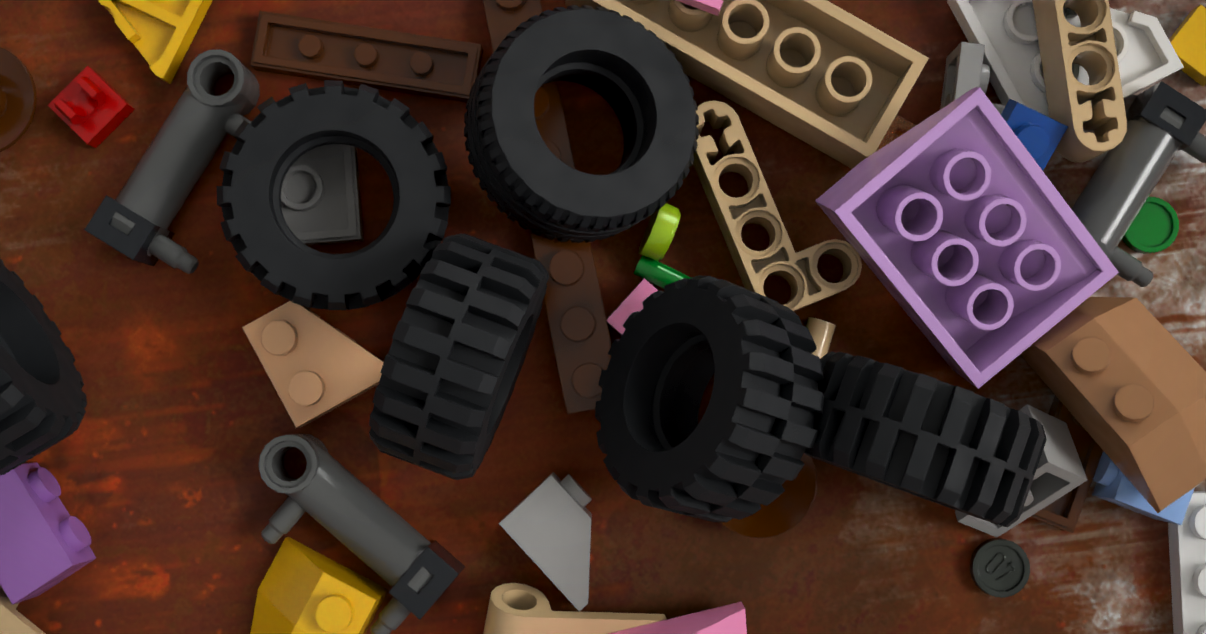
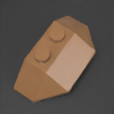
(1130, 393)

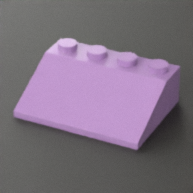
(968, 236)

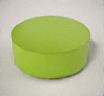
(660, 232)

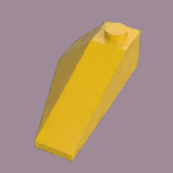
(313, 595)

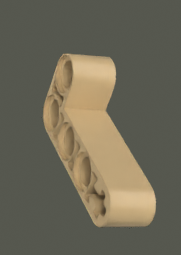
(1095, 51)
(759, 208)

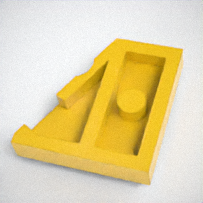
(159, 29)

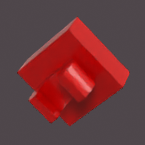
(91, 107)

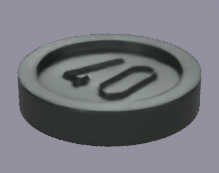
(999, 567)

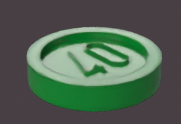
(1153, 227)

